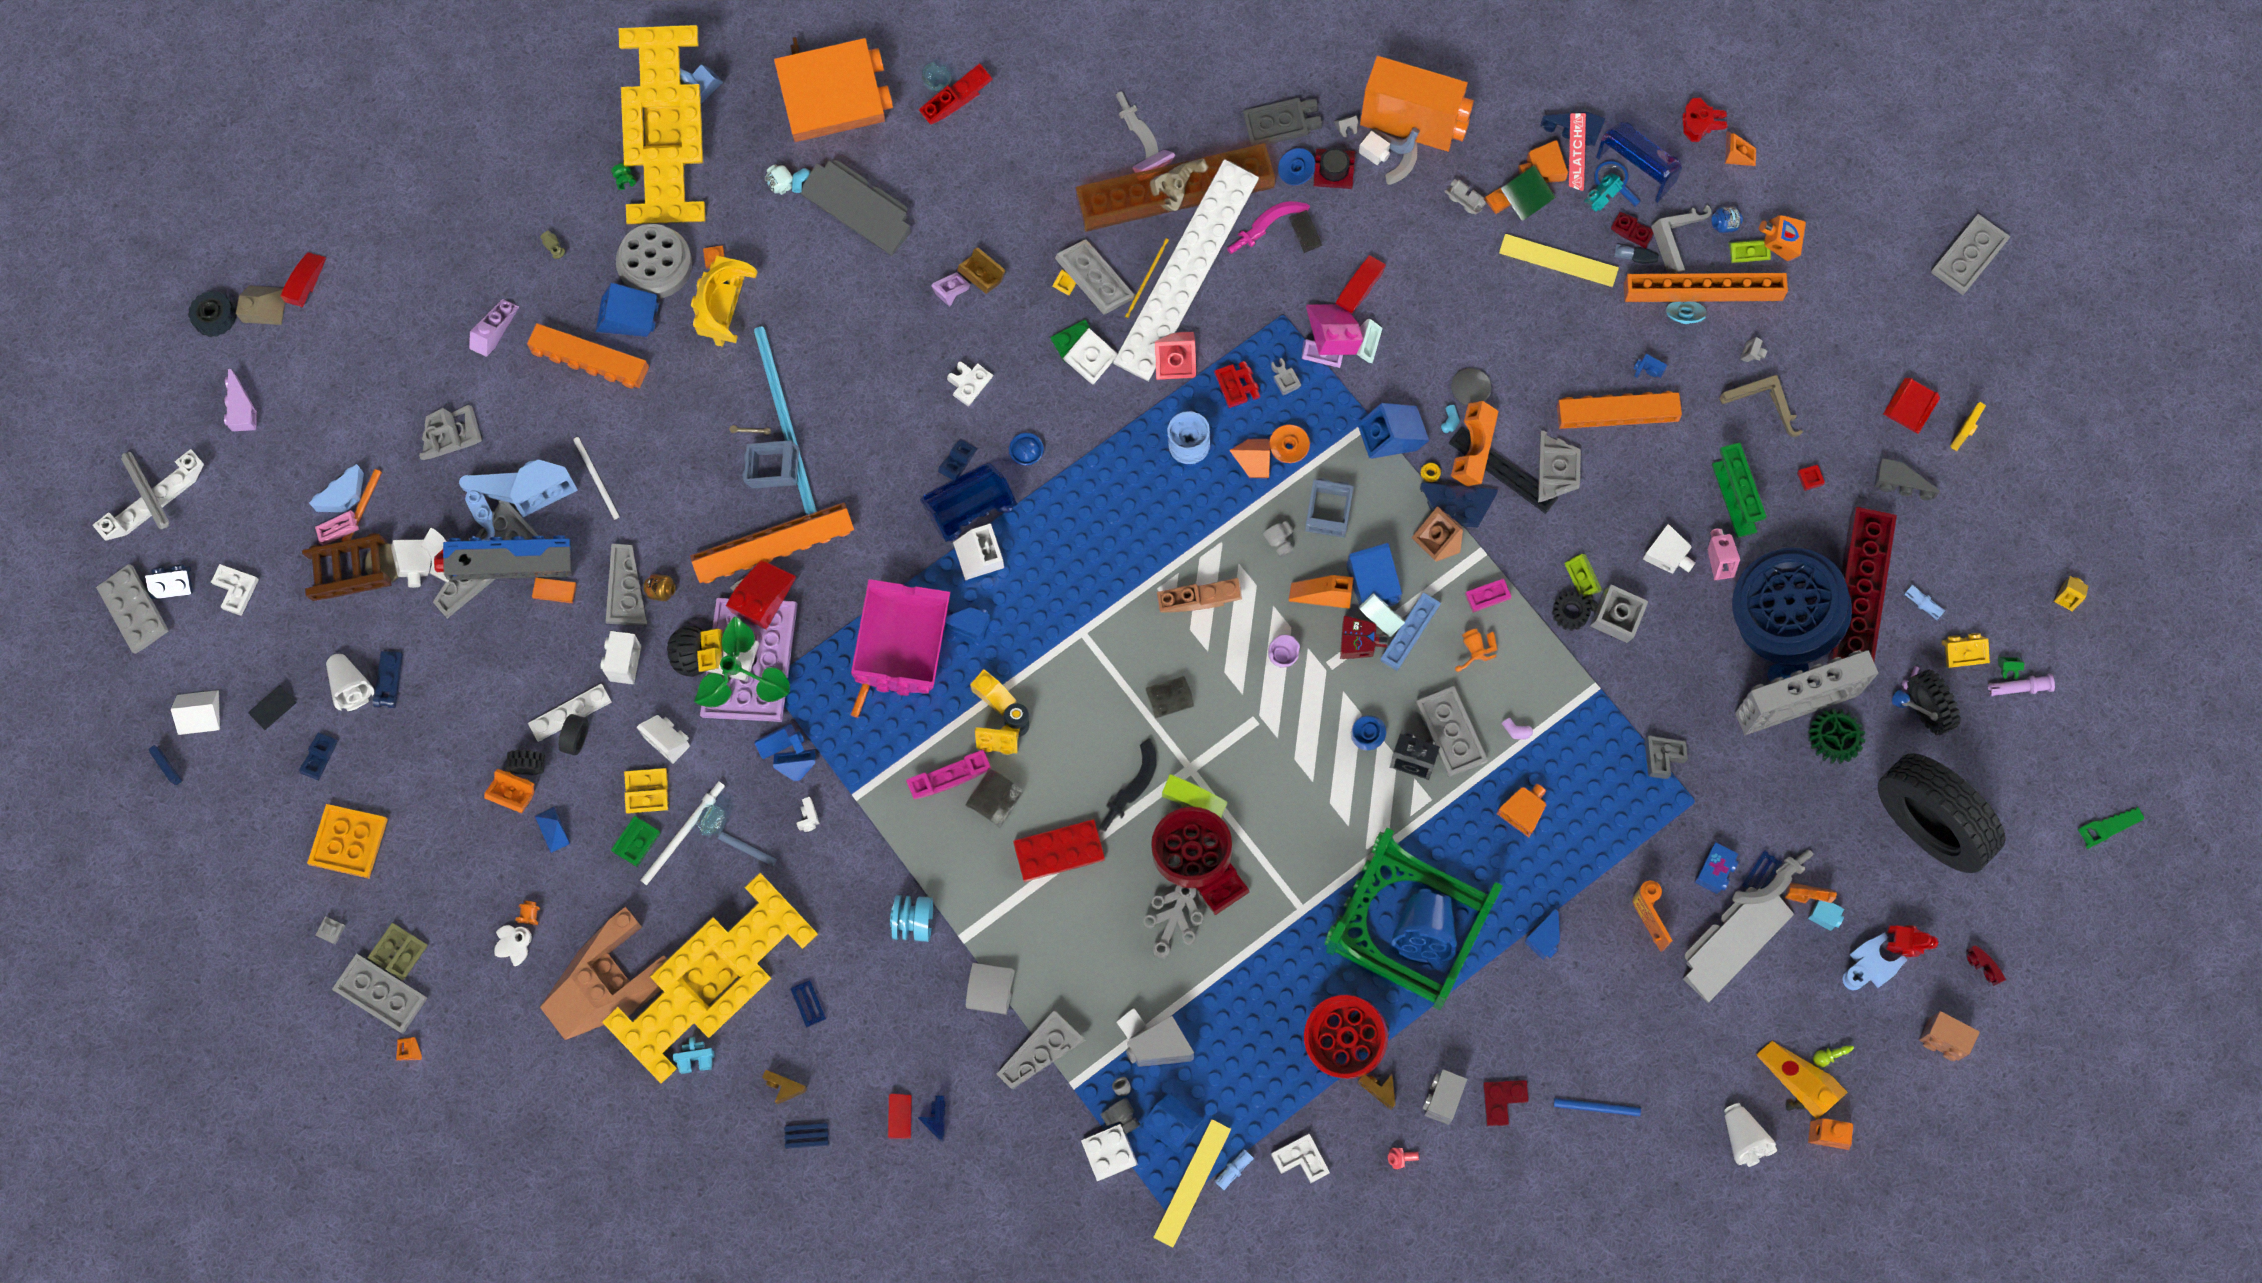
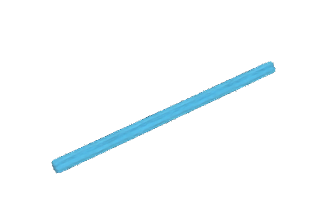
(783, 415)

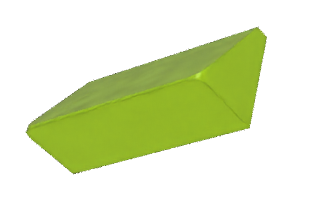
(1749, 251)
(1583, 575)

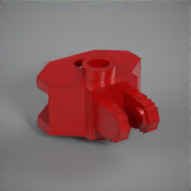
(1699, 120)
(1910, 941)

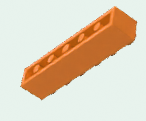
(588, 356)
(1619, 410)

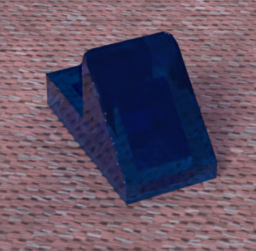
(936, 1124)

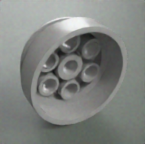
(667, 278)

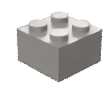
(1619, 613)
(1445, 1097)

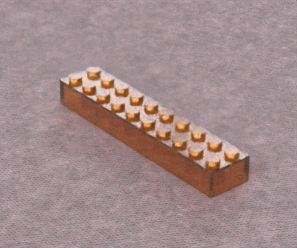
(1131, 195)

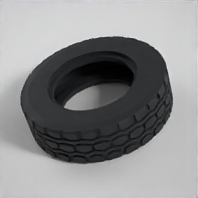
(1941, 813)

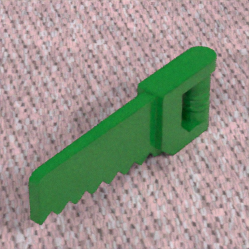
(2110, 826)

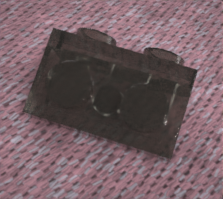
(1169, 697)

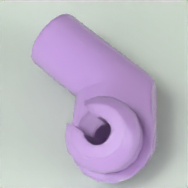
(1517, 732)

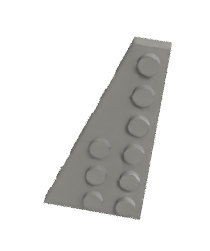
(457, 593)

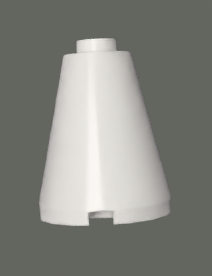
(347, 683)

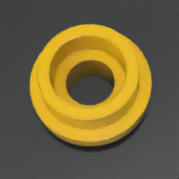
(1430, 466)

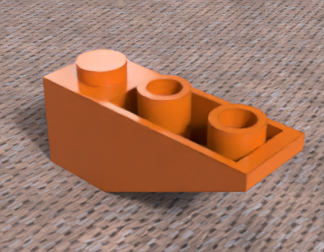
(1324, 591)

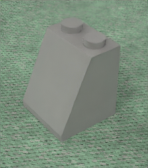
(1160, 1045)

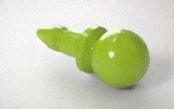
(1823, 1058)

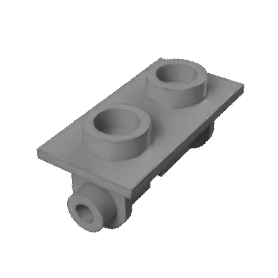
(1458, 193)

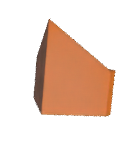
(1739, 151)
(1253, 457)

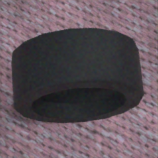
(573, 734)

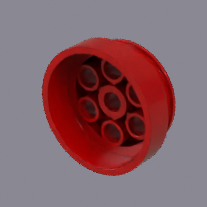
(1319, 1027)

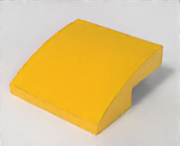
(646, 800)

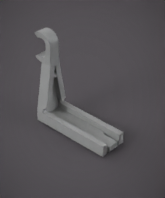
(1666, 241)

